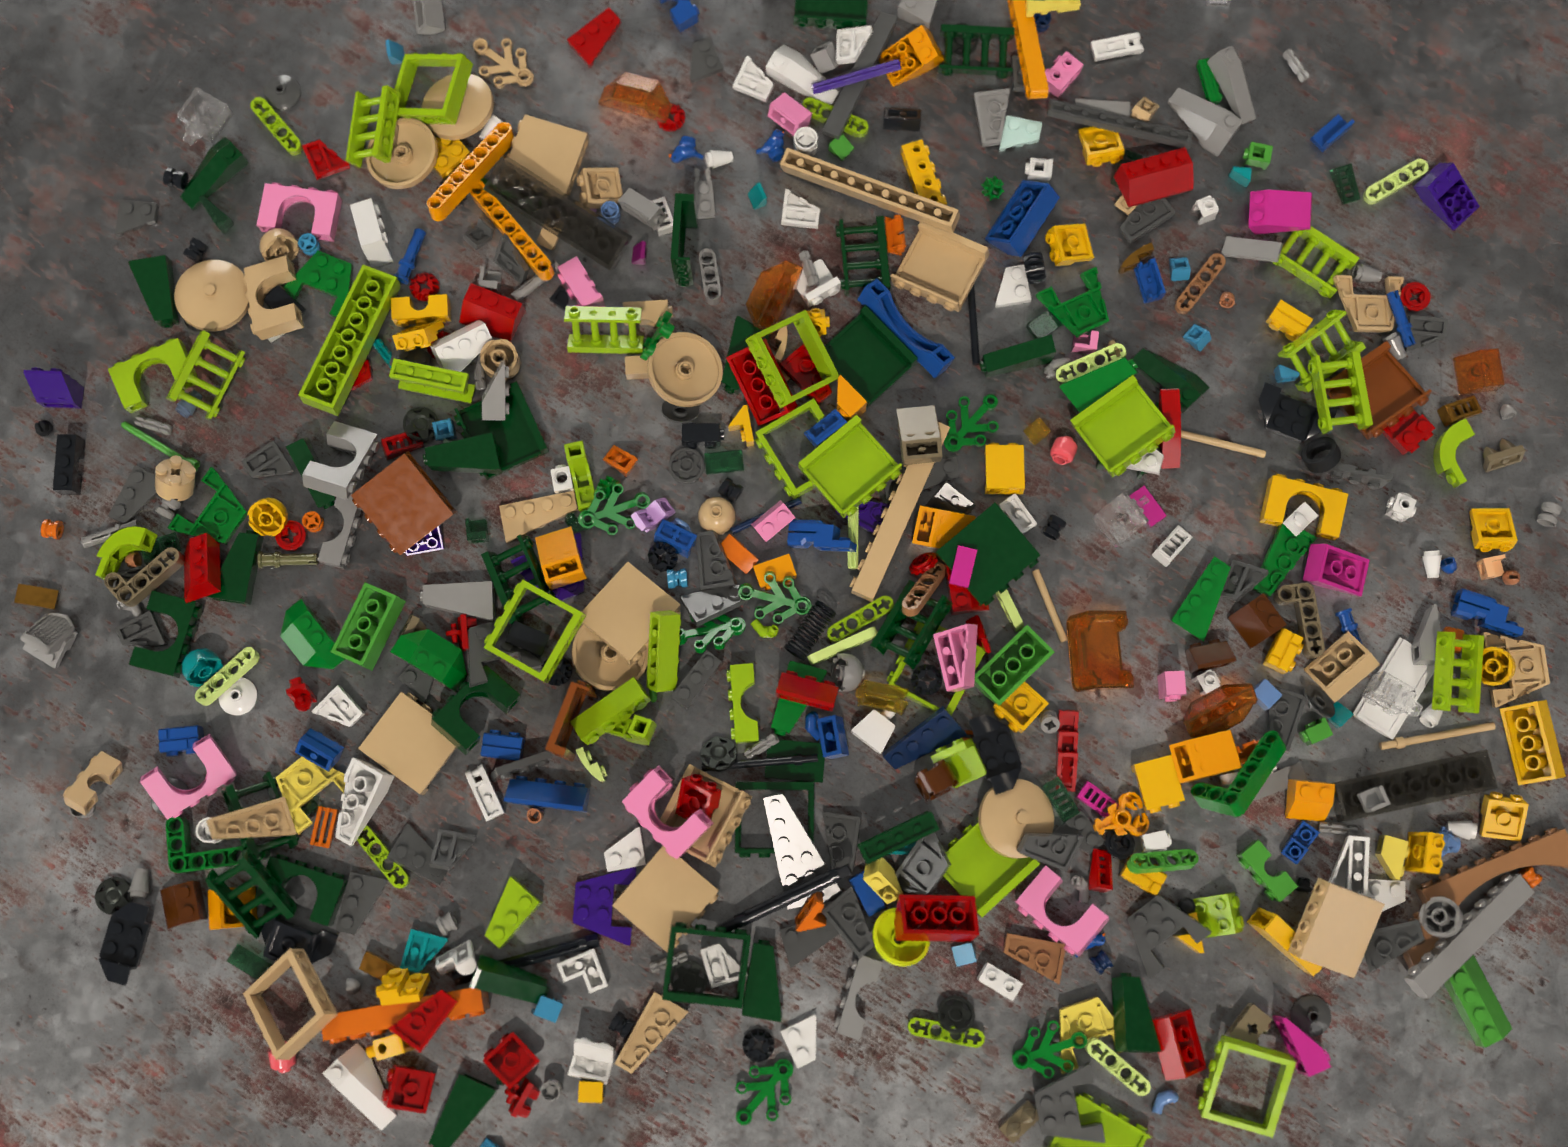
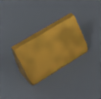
(376, 965)

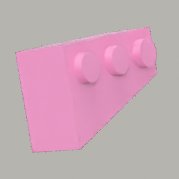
(579, 284)
(957, 656)

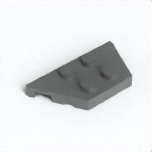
(923, 866)

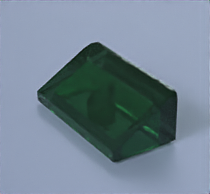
(1043, 325)
(724, 462)

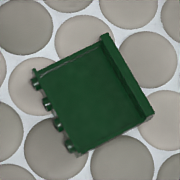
(830, 13)
(684, 217)
(869, 356)
(516, 436)
(1000, 553)

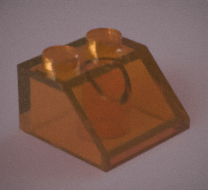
(1479, 371)

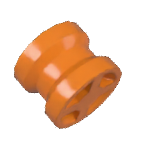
(313, 518)
(52, 529)
(1530, 876)

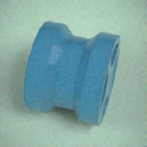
(309, 240)

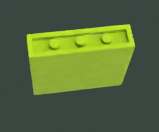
(1122, 427)
(849, 467)
(982, 871)
(1115, 1128)

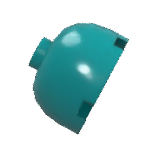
(200, 666)

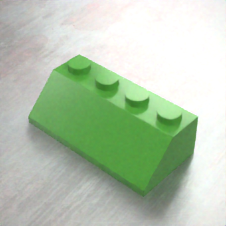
(368, 626)
(1012, 665)
(1477, 1004)

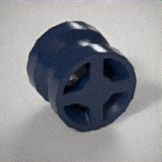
(1042, 18)
(1100, 962)

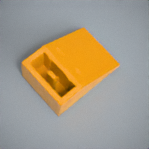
(916, 54)
(938, 526)
(560, 558)
(1205, 756)

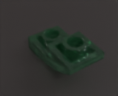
(160, 545)
(248, 962)

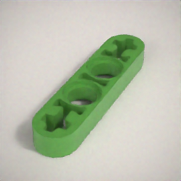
(1163, 863)

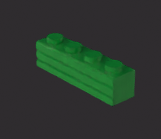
(1208, 82)

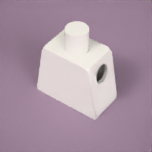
(875, 729)

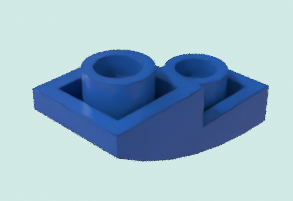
(1299, 842)
(868, 897)

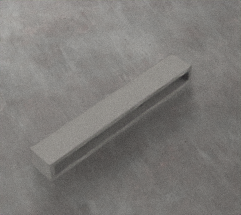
(1476, 929)

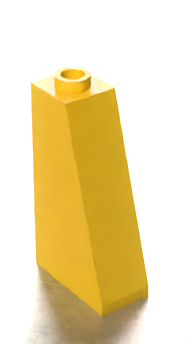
(1280, 936)

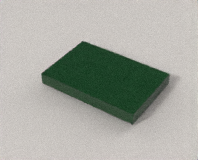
(807, 772)

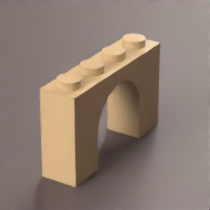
(259, 281)
(651, 311)

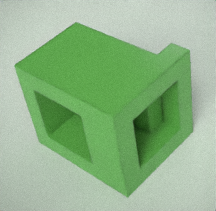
(1261, 151)
(1315, 732)

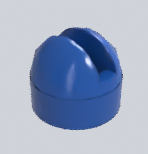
(1448, 565)

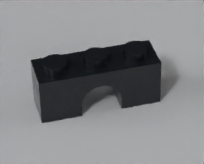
(66, 478)

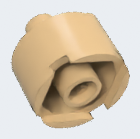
(500, 350)
(175, 479)

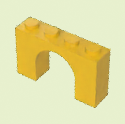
(1329, 502)

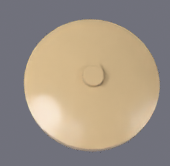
(474, 111)
(411, 158)
(211, 295)
(685, 369)
(601, 664)
(1013, 813)

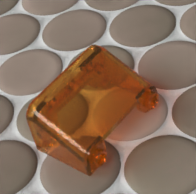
(1097, 651)

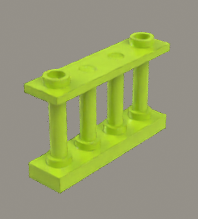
(385, 126)
(1330, 249)
(604, 343)
(1290, 350)
(194, 358)
(432, 380)
(1358, 389)
(1470, 673)

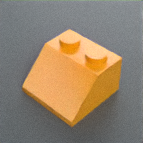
(849, 400)
(1309, 799)
(221, 916)

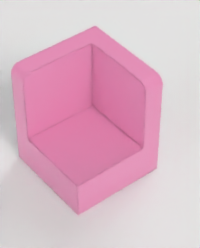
(1085, 343)

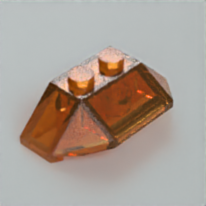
(637, 96)
(773, 294)
(1219, 709)

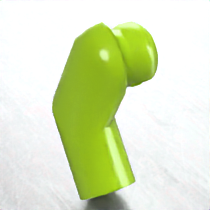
(765, 631)

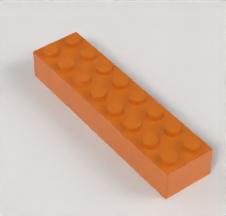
(378, 1018)

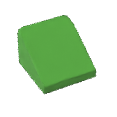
(841, 148)

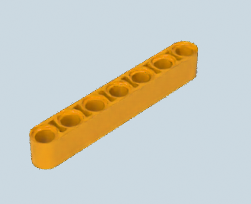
(1028, 51)
(470, 172)
(516, 236)

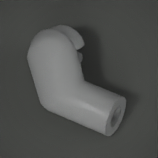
(1053, 365)
(136, 610)
(1082, 886)

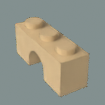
(100, 768)

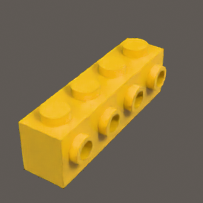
(921, 171)

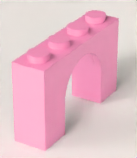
(279, 198)
(174, 800)
(642, 804)
(1074, 937)

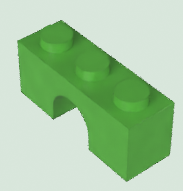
(1253, 859)

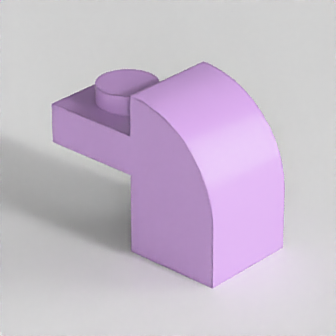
(652, 516)

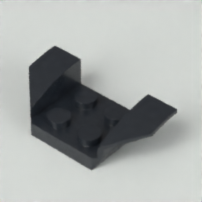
(1289, 416)
(996, 751)
(282, 935)
(124, 942)

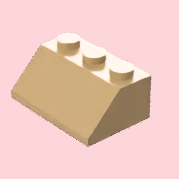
(1341, 666)

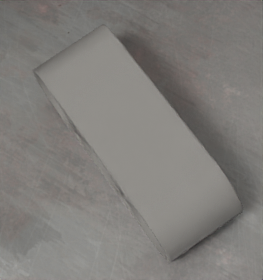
(706, 269)

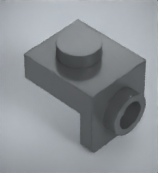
(480, 234)

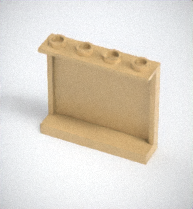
(549, 151)
(940, 267)
(623, 611)
(408, 743)
(725, 818)
(665, 894)
(1336, 928)

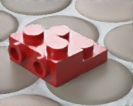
(1409, 432)
(697, 795)
(510, 1060)
(408, 1089)

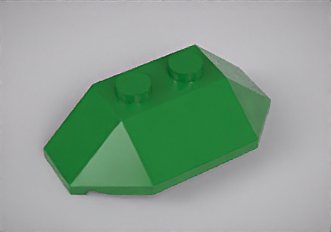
(308, 638)
(433, 657)

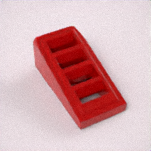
(398, 452)
(982, 638)
(1096, 882)

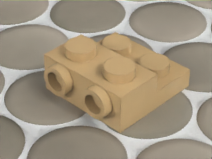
(599, 186)

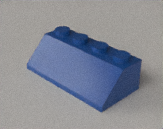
(1022, 217)
(547, 794)

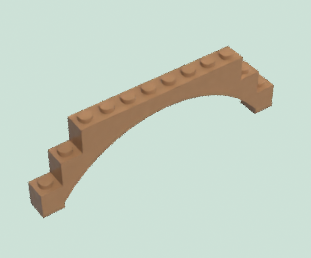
(1543, 850)

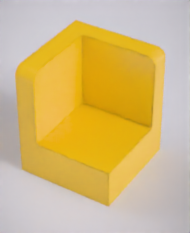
(590, 1092)

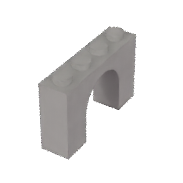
(342, 480)

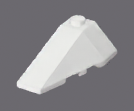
(797, 73)
(363, 793)
(359, 1082)

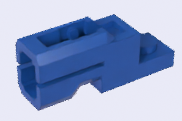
(820, 535)
(1486, 610)

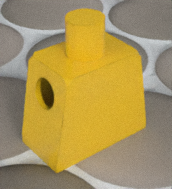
(387, 1047)

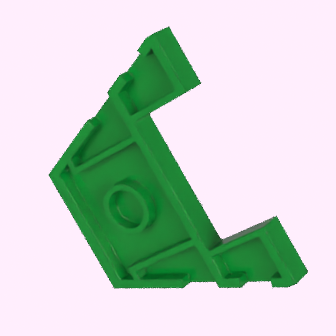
(326, 275)
(1081, 312)
(220, 516)

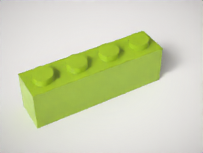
(663, 651)
(610, 711)

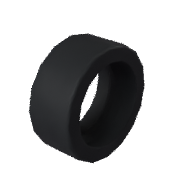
(1315, 447)

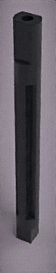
(787, 898)
(540, 955)

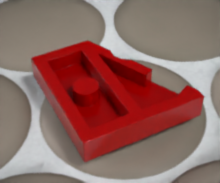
(323, 160)

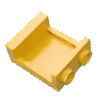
(1004, 468)
(1158, 783)

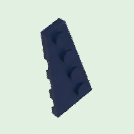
(925, 738)

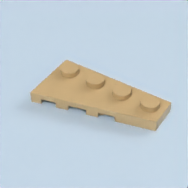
(535, 513)
(260, 820)
(652, 1027)

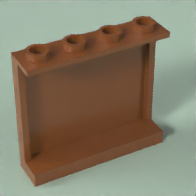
(1389, 390)
(403, 503)
(570, 709)

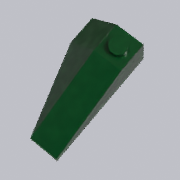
(215, 170)
(1168, 375)

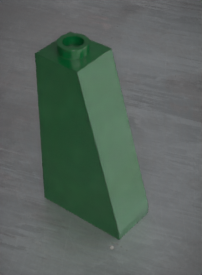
(157, 286)
(742, 330)
(1019, 357)
(302, 454)
(470, 454)
(240, 569)
(507, 980)
(762, 988)
(1132, 1017)
(461, 1109)

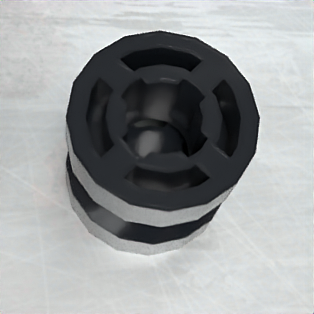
(176, 178)
(195, 250)
(730, 490)
(1053, 527)
(621, 1024)

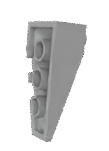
(1233, 81)
(1206, 120)

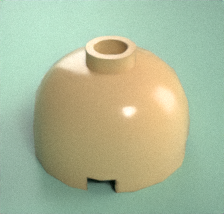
(278, 243)
(716, 515)

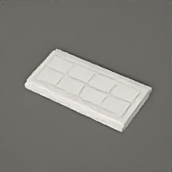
(1400, 665)

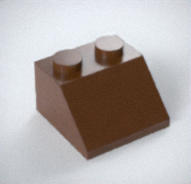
(1256, 621)
(1209, 656)
(183, 904)

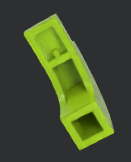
(1445, 452)
(580, 473)
(122, 544)
(637, 731)

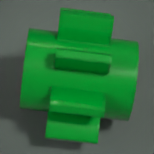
(992, 187)
(606, 485)

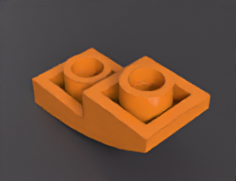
(738, 553)

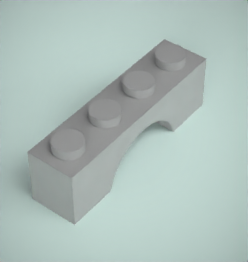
(336, 551)
(850, 1022)

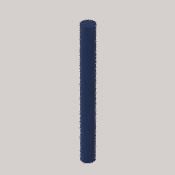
(746, 524)

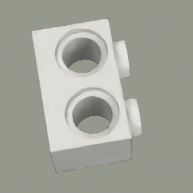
(999, 981)

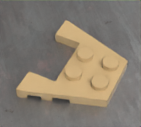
(1367, 312)
(1530, 670)

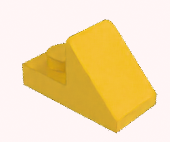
(742, 421)
(1188, 940)

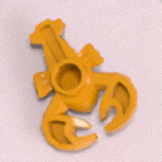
(1121, 817)

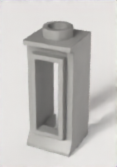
(642, 208)

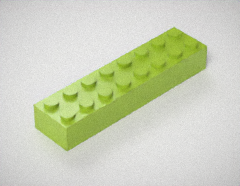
(349, 340)

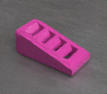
(1080, 796)

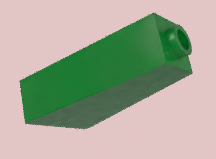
(1094, 385)
(787, 711)

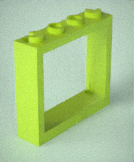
(455, 92)
(814, 347)
(770, 456)
(561, 646)
(893, 676)
(1278, 1094)

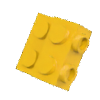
(1100, 146)
(450, 156)
(1069, 244)
(417, 335)
(1492, 529)
(1020, 708)
(1503, 816)
(1424, 852)
(402, 987)

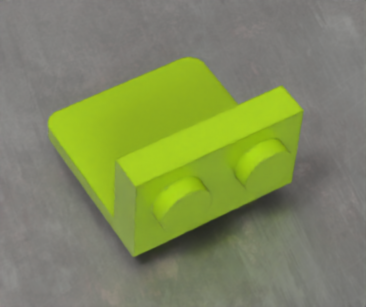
(963, 760)
(1220, 914)

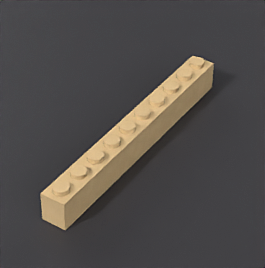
(870, 190)
(893, 525)

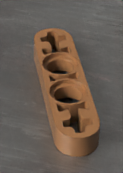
(1199, 283)
(920, 587)

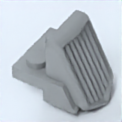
(50, 638)

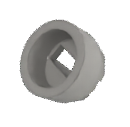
(1507, 411)
(352, 986)

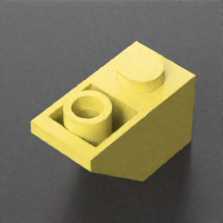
(1391, 855)
(882, 880)

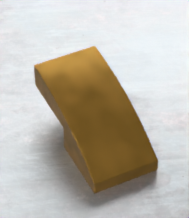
(1133, 259)
(36, 596)

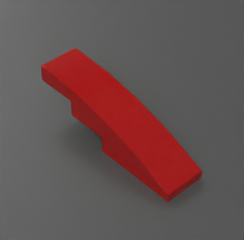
(1171, 409)
(1067, 748)

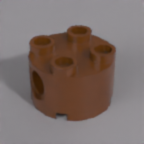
(935, 781)

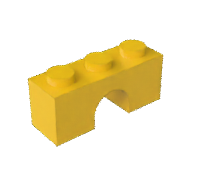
(404, 314)

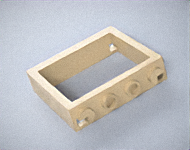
(315, 992)

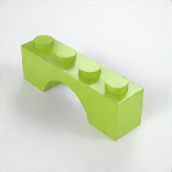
(745, 728)

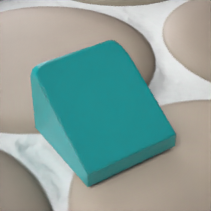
(1241, 175)
(757, 196)
(1341, 715)

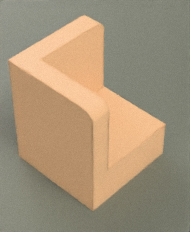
(1490, 567)

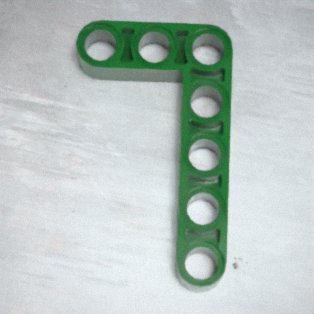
(1248, 781)
(189, 858)

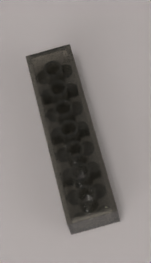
(557, 212)
(1417, 784)

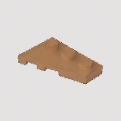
(1036, 954)

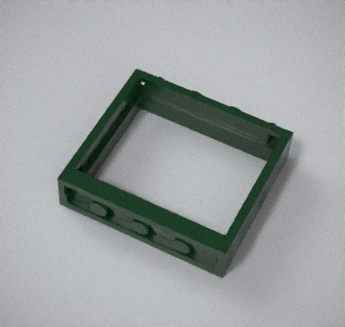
(745, 852)
(702, 998)

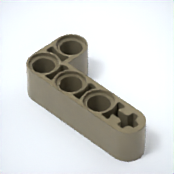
(147, 573)
(1303, 621)

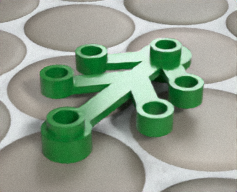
(664, 330)
(969, 425)
(611, 510)
(777, 599)
(732, 626)
(1046, 1050)
(766, 1089)

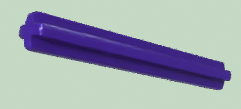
(856, 76)

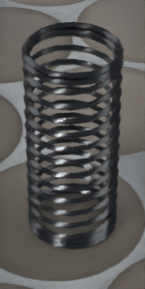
(826, 610)

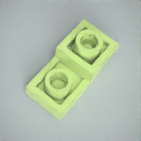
(595, 769)

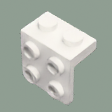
(827, 285)
(591, 1061)

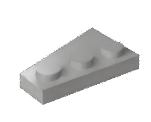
(991, 113)

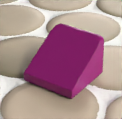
(639, 253)

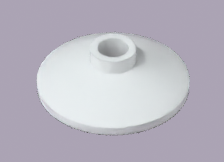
(245, 701)

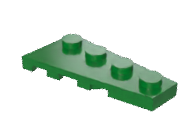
(1282, 556)
(1201, 602)

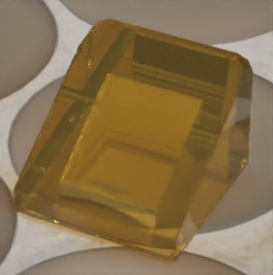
(1037, 431)

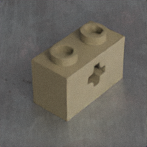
(1253, 1016)

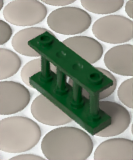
(967, 33)
(878, 245)
(500, 577)
(893, 625)
(232, 797)
(898, 837)
(259, 876)

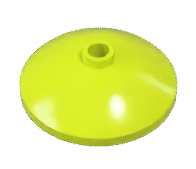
(902, 954)

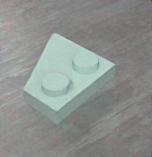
(1019, 132)

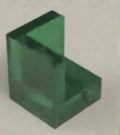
(477, 531)

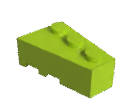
(511, 912)

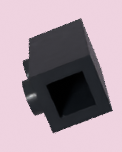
(702, 435)

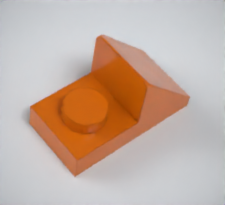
(620, 460)
(811, 915)

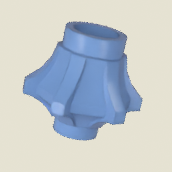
(1452, 843)

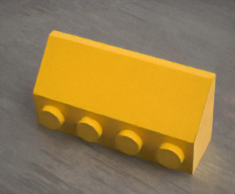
(1532, 742)

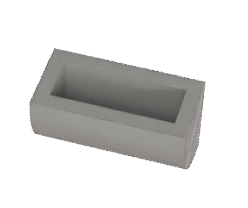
(429, 16)

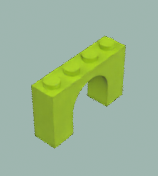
(128, 374)

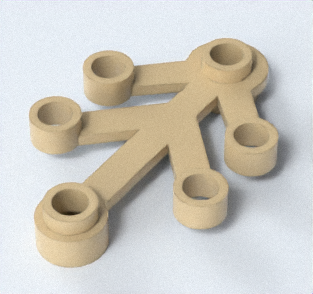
(505, 65)

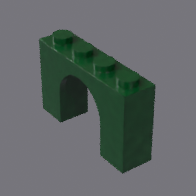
(169, 660)
(449, 721)
(329, 887)

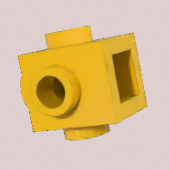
(819, 320)

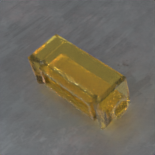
(882, 696)

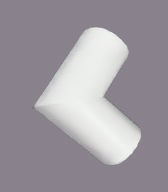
(459, 958)
(586, 965)

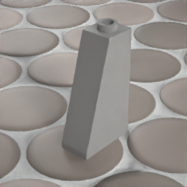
(467, 598)

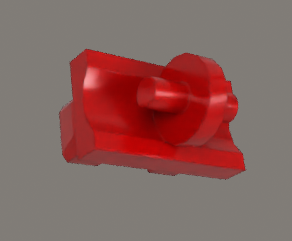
(464, 624)
(300, 694)
(520, 1094)

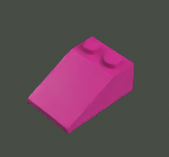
(1279, 211)
(1336, 569)
(1308, 1054)

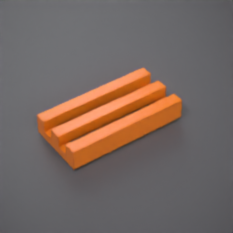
(324, 825)

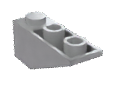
(494, 396)
(1424, 643)

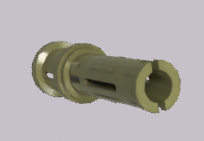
(278, 559)

